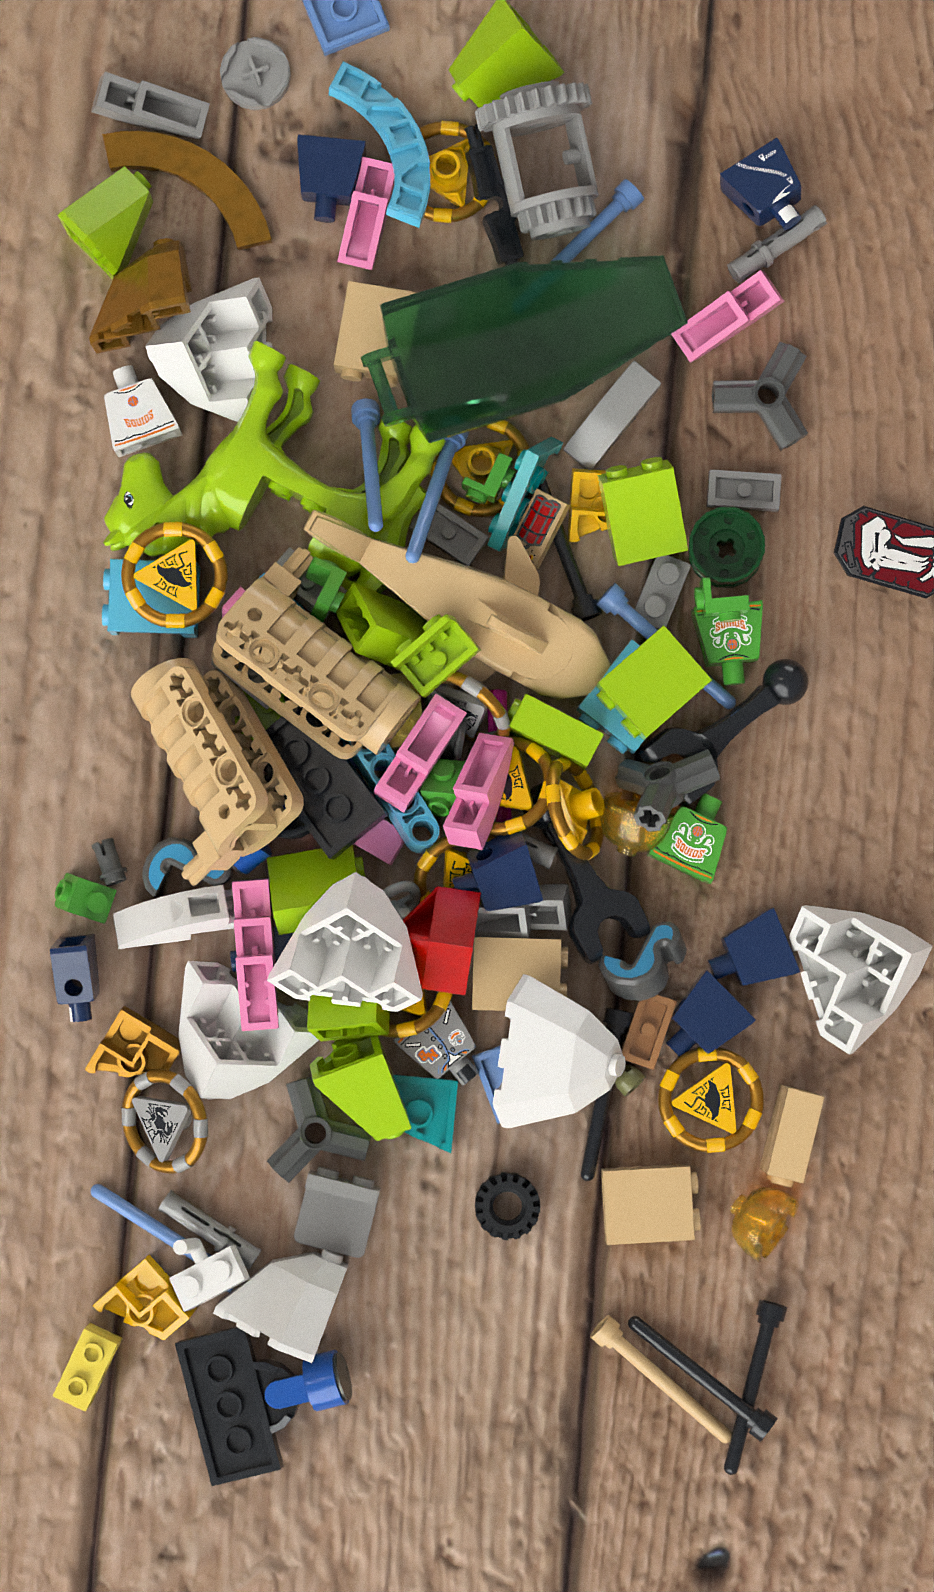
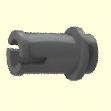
(109, 862)

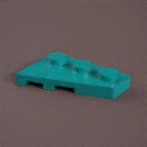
(527, 480)
(429, 1108)

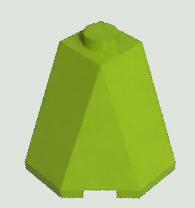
(501, 57)
(110, 219)
(362, 1086)

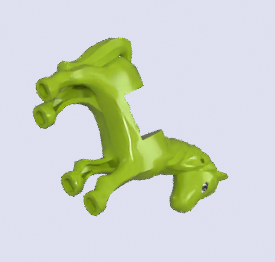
(253, 459)

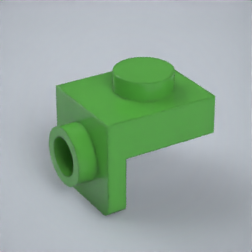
(498, 479)
(331, 578)
(726, 608)
(438, 787)
(84, 897)

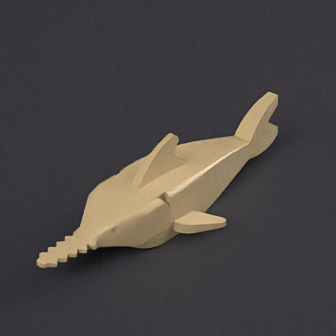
(503, 616)

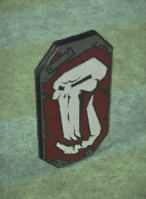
(887, 551)

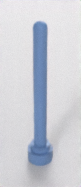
(625, 198)
(366, 417)
(433, 495)
(616, 603)
(138, 1217)

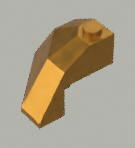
(142, 294)

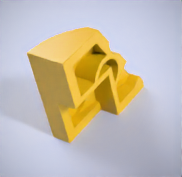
(586, 503)
(146, 1300)

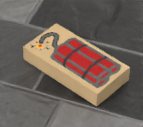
(541, 525)

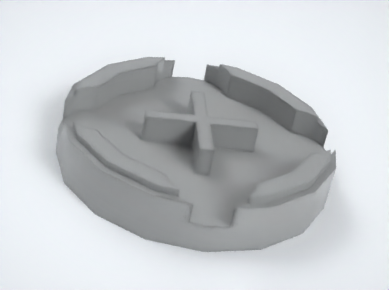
(255, 73)

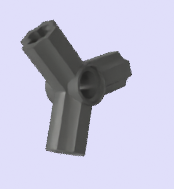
(777, 377)
(664, 785)
(299, 1149)

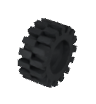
(507, 1228)

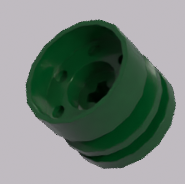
(721, 527)

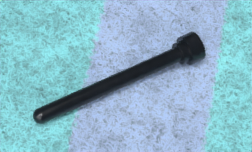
(584, 603)
(617, 1023)
(769, 1318)
(756, 1420)

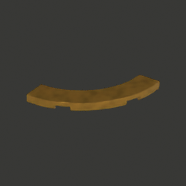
(198, 168)

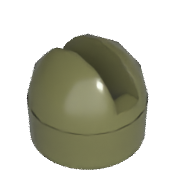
(629, 1080)

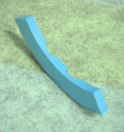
(398, 133)

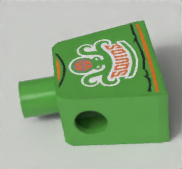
(730, 642)
(694, 840)

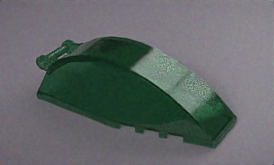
(518, 339)

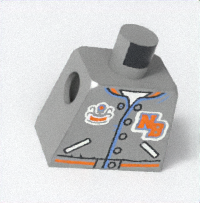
(443, 1047)

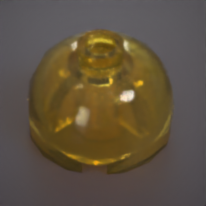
(621, 829)
(761, 1220)

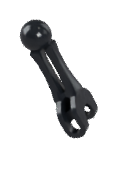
(782, 684)
(592, 897)

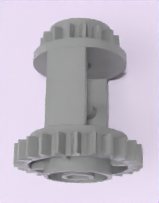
(531, 111)

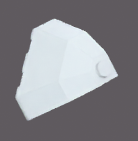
(209, 348)
(350, 950)
(855, 970)
(214, 1049)
(553, 1057)
(288, 1301)

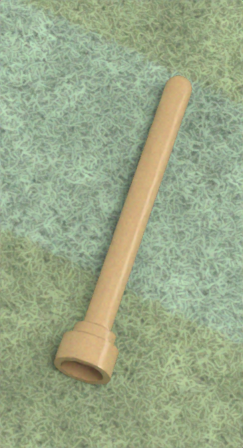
(609, 1334)

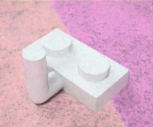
(209, 1275)

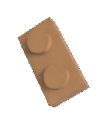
(648, 1030)

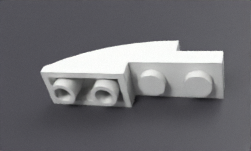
(175, 917)

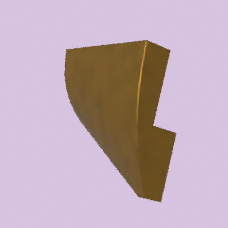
(134, 1046)

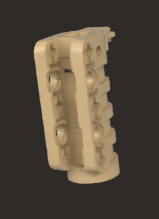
(309, 666)
(217, 763)

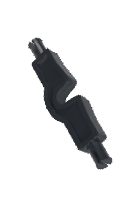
(489, 185)

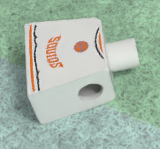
(137, 414)

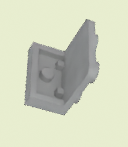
(336, 1212)

